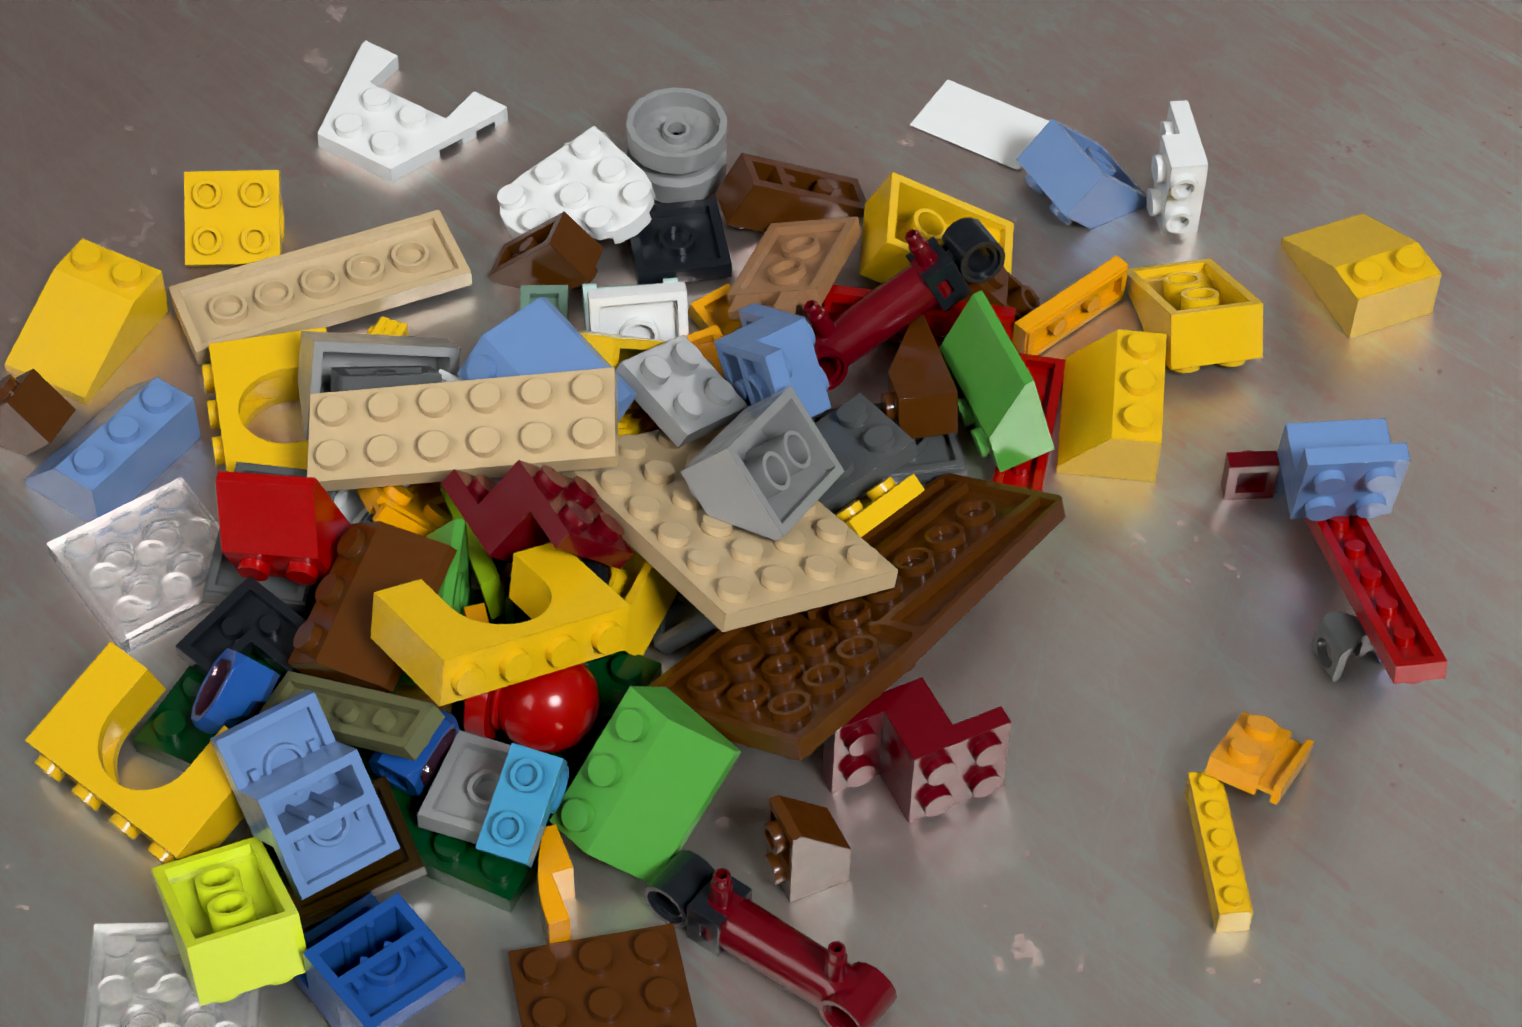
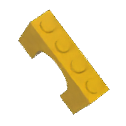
(248, 379)
(458, 658)
(84, 741)

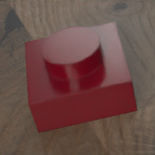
(1249, 475)

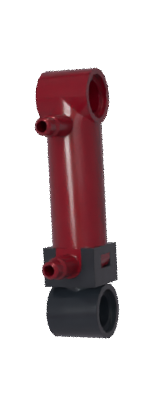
(929, 280)
(725, 918)

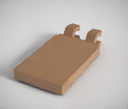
(794, 265)

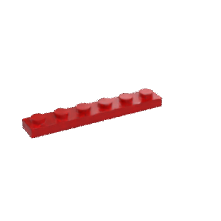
(1379, 599)

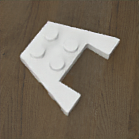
(390, 132)

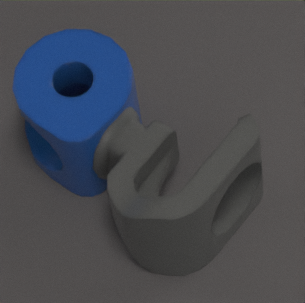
(1344, 636)

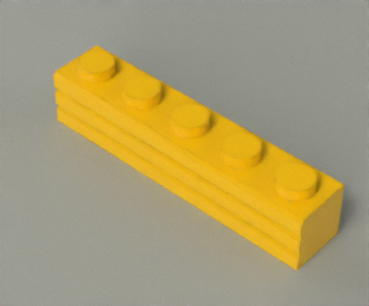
(1218, 853)

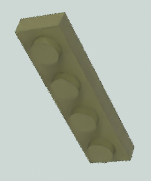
(366, 716)

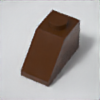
(549, 255)

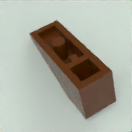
(773, 191)
(920, 387)

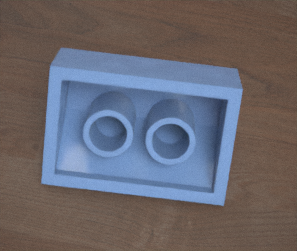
(537, 343)
(119, 450)

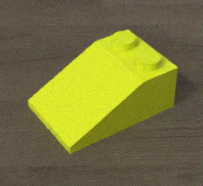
(231, 920)

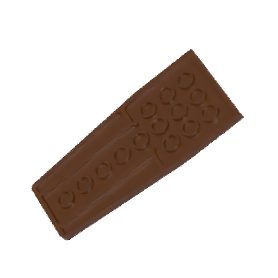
(812, 671)

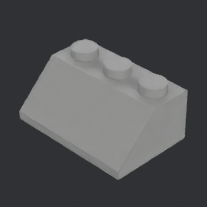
(329, 349)
(764, 467)

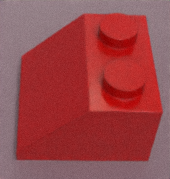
(278, 526)

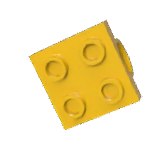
(232, 217)

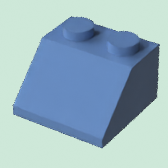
(1079, 177)

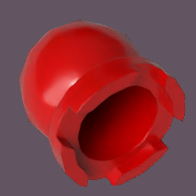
(540, 712)

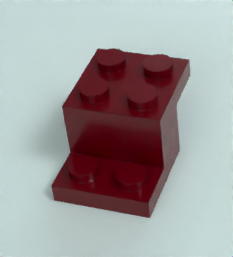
(536, 509)
(919, 751)

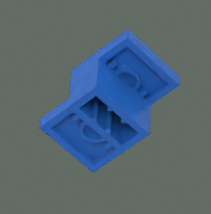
(376, 965)

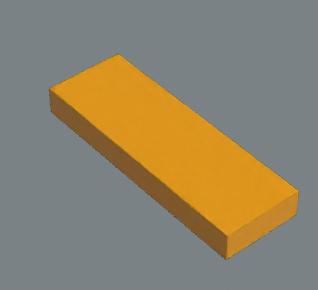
(1071, 308)

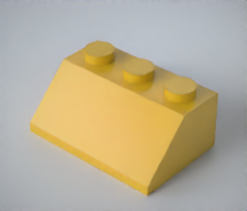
(1113, 407)

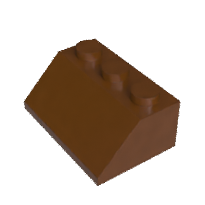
(338, 630)

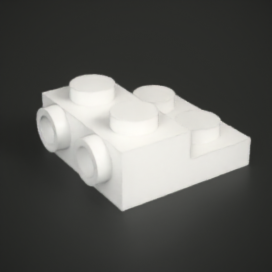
(1178, 173)

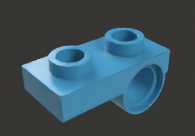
(523, 799)

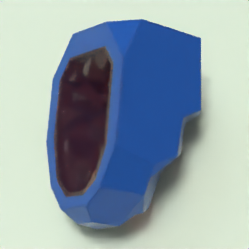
(231, 691)
(416, 776)

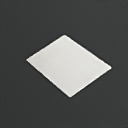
(979, 123)

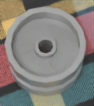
(679, 142)

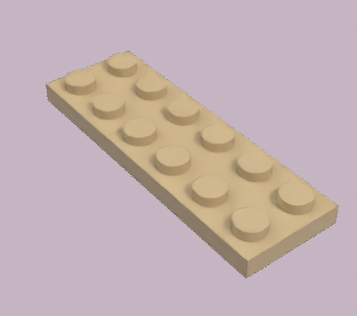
(322, 283)
(463, 425)

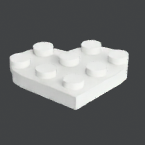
(589, 183)

